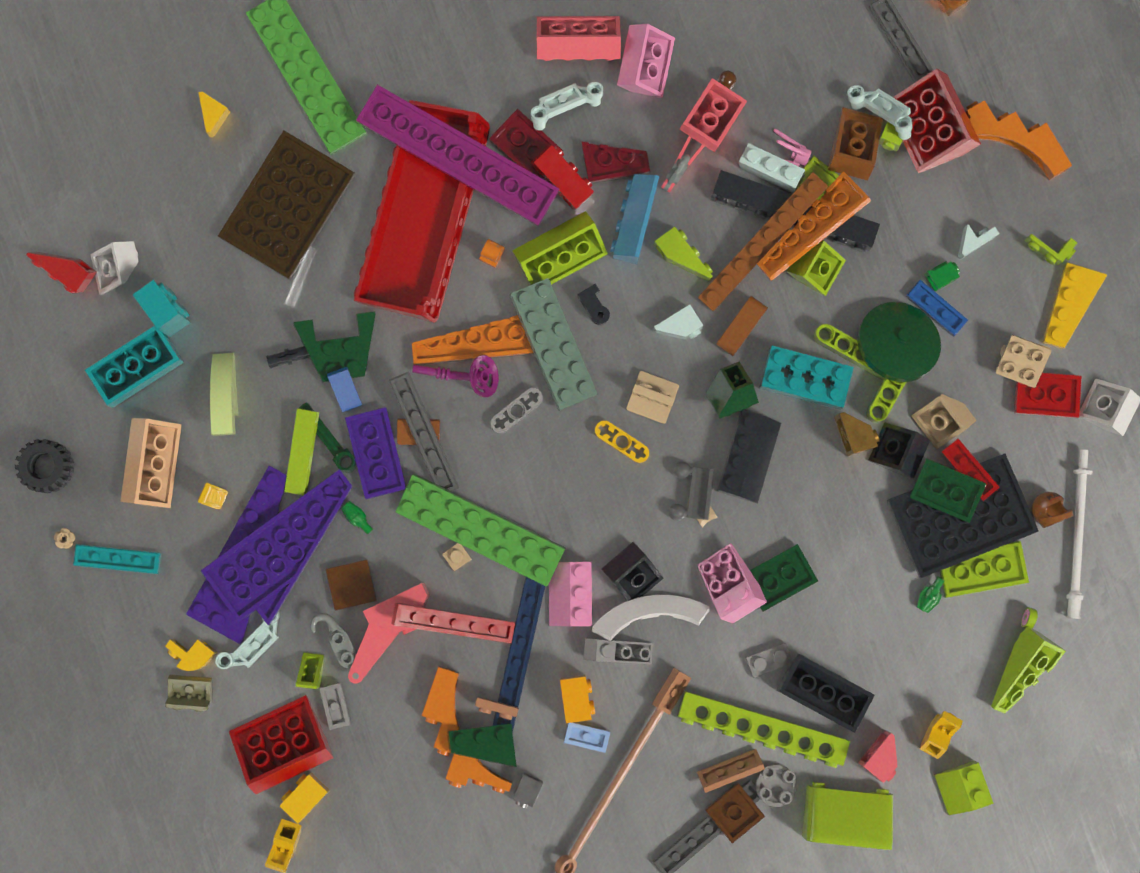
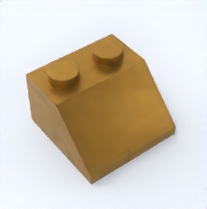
(855, 434)

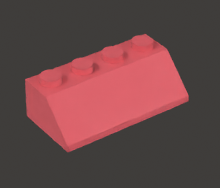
(578, 37)

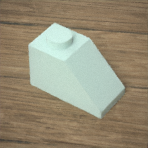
(681, 324)

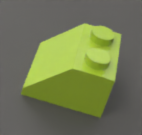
(818, 268)
(963, 788)

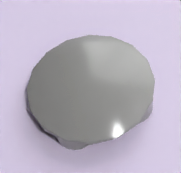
(776, 785)

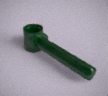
(332, 444)

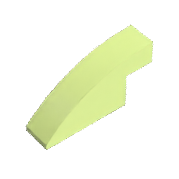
(223, 394)

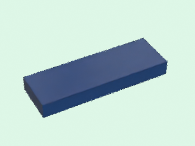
(937, 308)

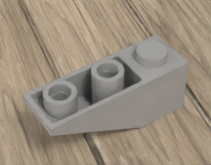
(618, 651)

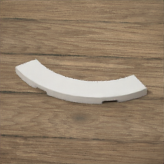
(649, 607)

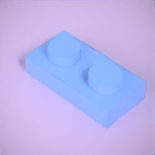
(587, 737)

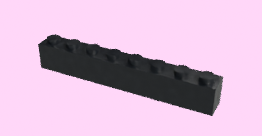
(767, 200)

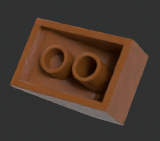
(855, 144)

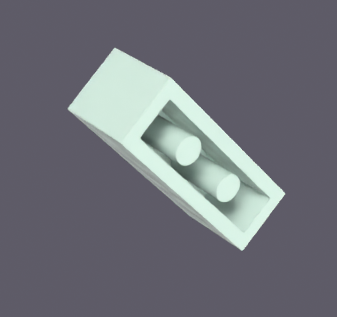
(771, 168)

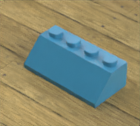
(635, 218)

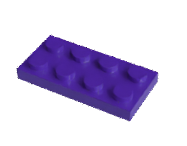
(375, 453)

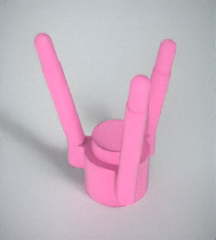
(799, 152)

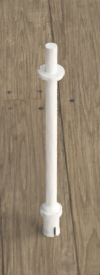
(1075, 596)

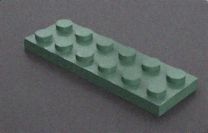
(553, 344)

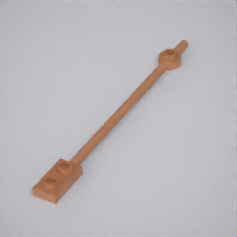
(665, 702)

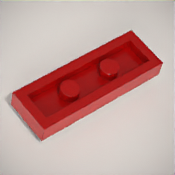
(967, 464)

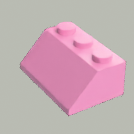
(646, 60)
(571, 595)

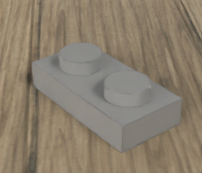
(769, 660)
(335, 706)

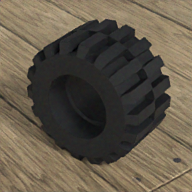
(27, 466)

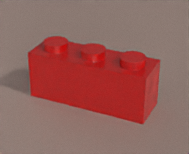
(563, 175)

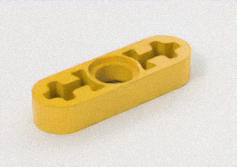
(605, 437)

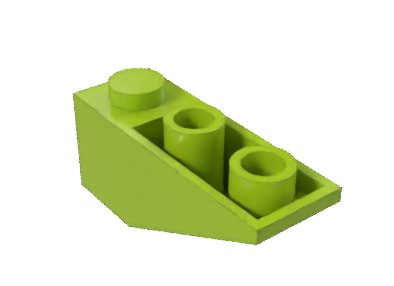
(679, 253)

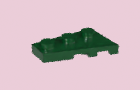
(484, 743)

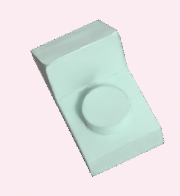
(970, 242)

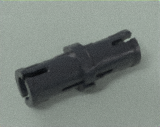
(287, 357)

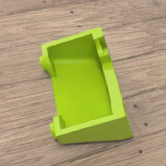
(848, 817)

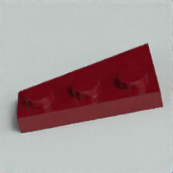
(612, 163)

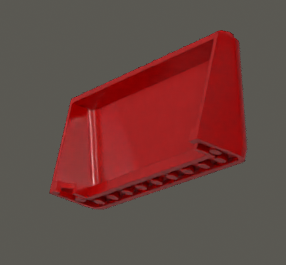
(418, 228)

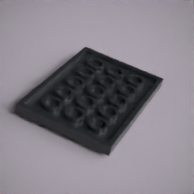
(942, 540)

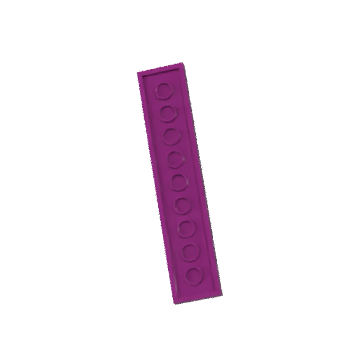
(457, 155)

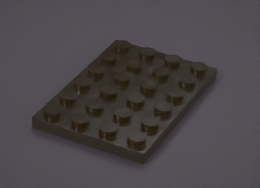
(286, 205)

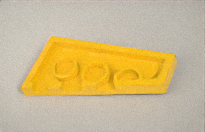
(1072, 300)

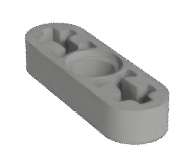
(507, 424)

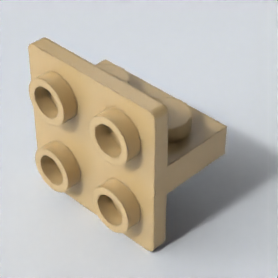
(1023, 360)
(652, 397)

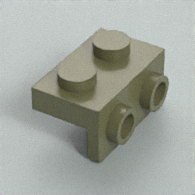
(189, 693)

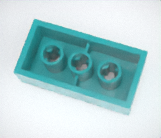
(121, 363)
(818, 370)

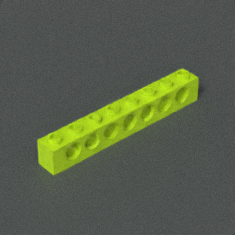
(838, 745)

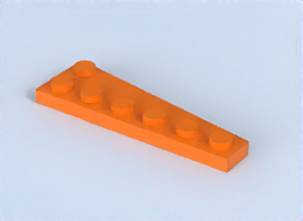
(836, 206)
(491, 339)

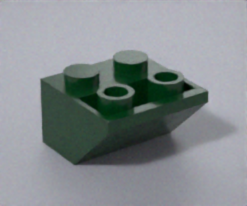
(731, 391)

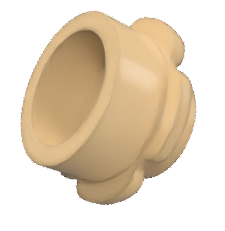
(64, 532)

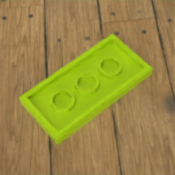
(985, 572)

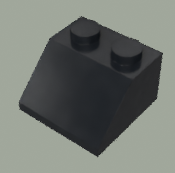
(899, 450)
(632, 572)

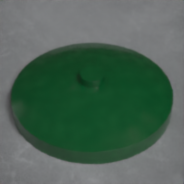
(899, 342)

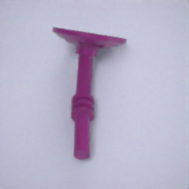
(474, 377)

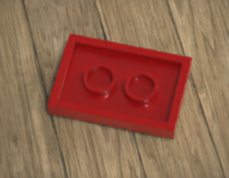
(1053, 396)

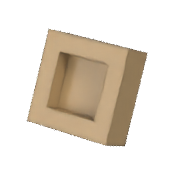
(457, 556)

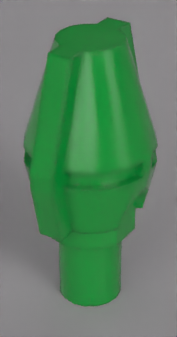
(356, 516)
(930, 596)

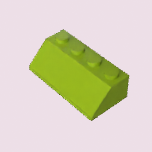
(561, 250)

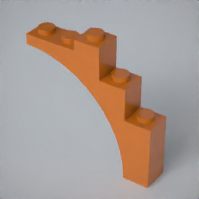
(1037, 144)
(441, 708)

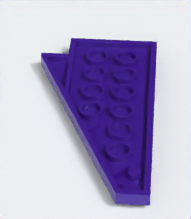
(270, 560)

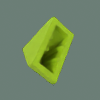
(310, 671)

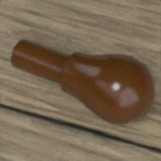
(727, 79)

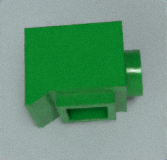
(942, 275)

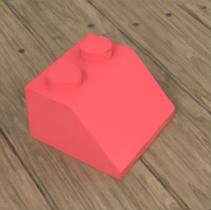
(881, 757)

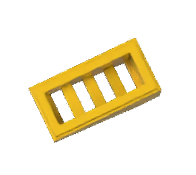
(212, 496)

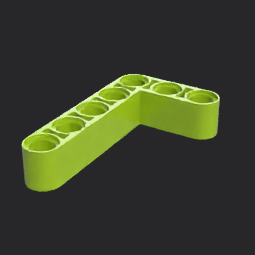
(850, 355)

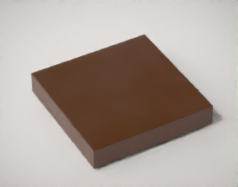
(351, 585)
(734, 812)

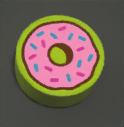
(1029, 617)

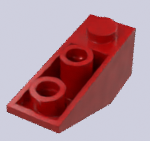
(70, 271)

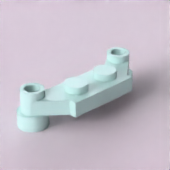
(565, 100)
(883, 106)
(252, 647)

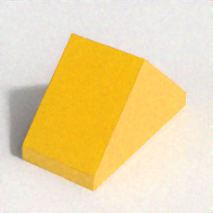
(213, 113)

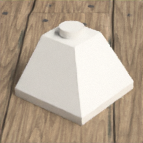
(114, 264)

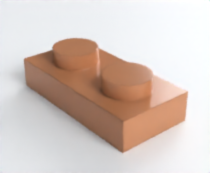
(506, 711)

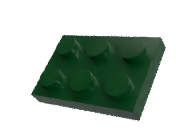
(948, 490)
(783, 576)

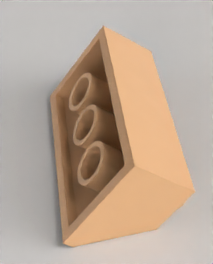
(150, 462)

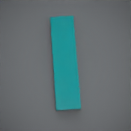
(117, 559)

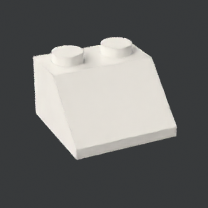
(1110, 406)

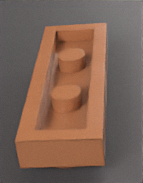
(730, 770)

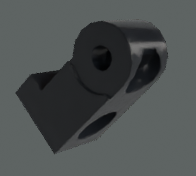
(598, 313)

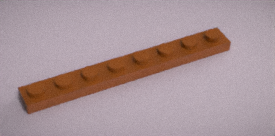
(763, 241)

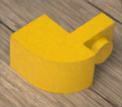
(193, 659)
(939, 734)
(283, 846)

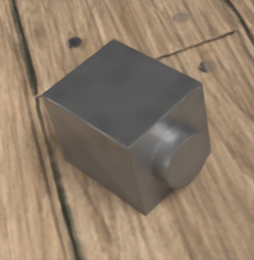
(527, 791)

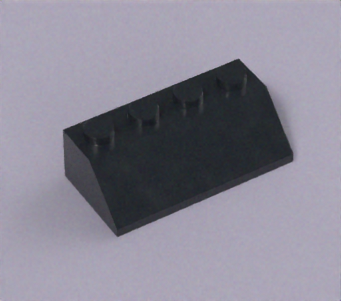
(749, 456)
(825, 693)

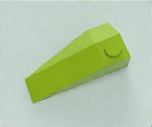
(1028, 660)

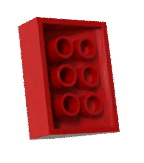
(938, 122)
(280, 745)

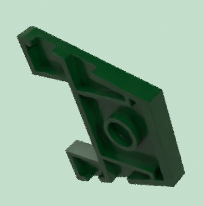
(340, 352)

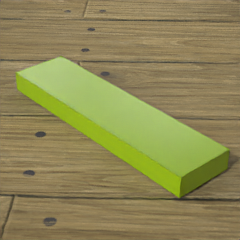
(301, 451)

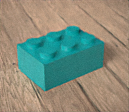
(161, 307)

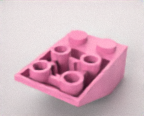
(731, 584)

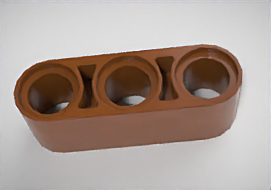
(742, 326)

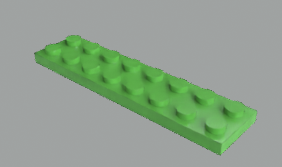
(306, 74)
(480, 530)

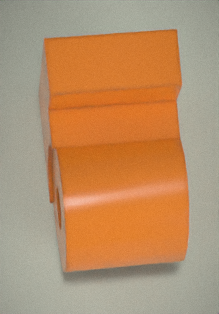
(491, 253)

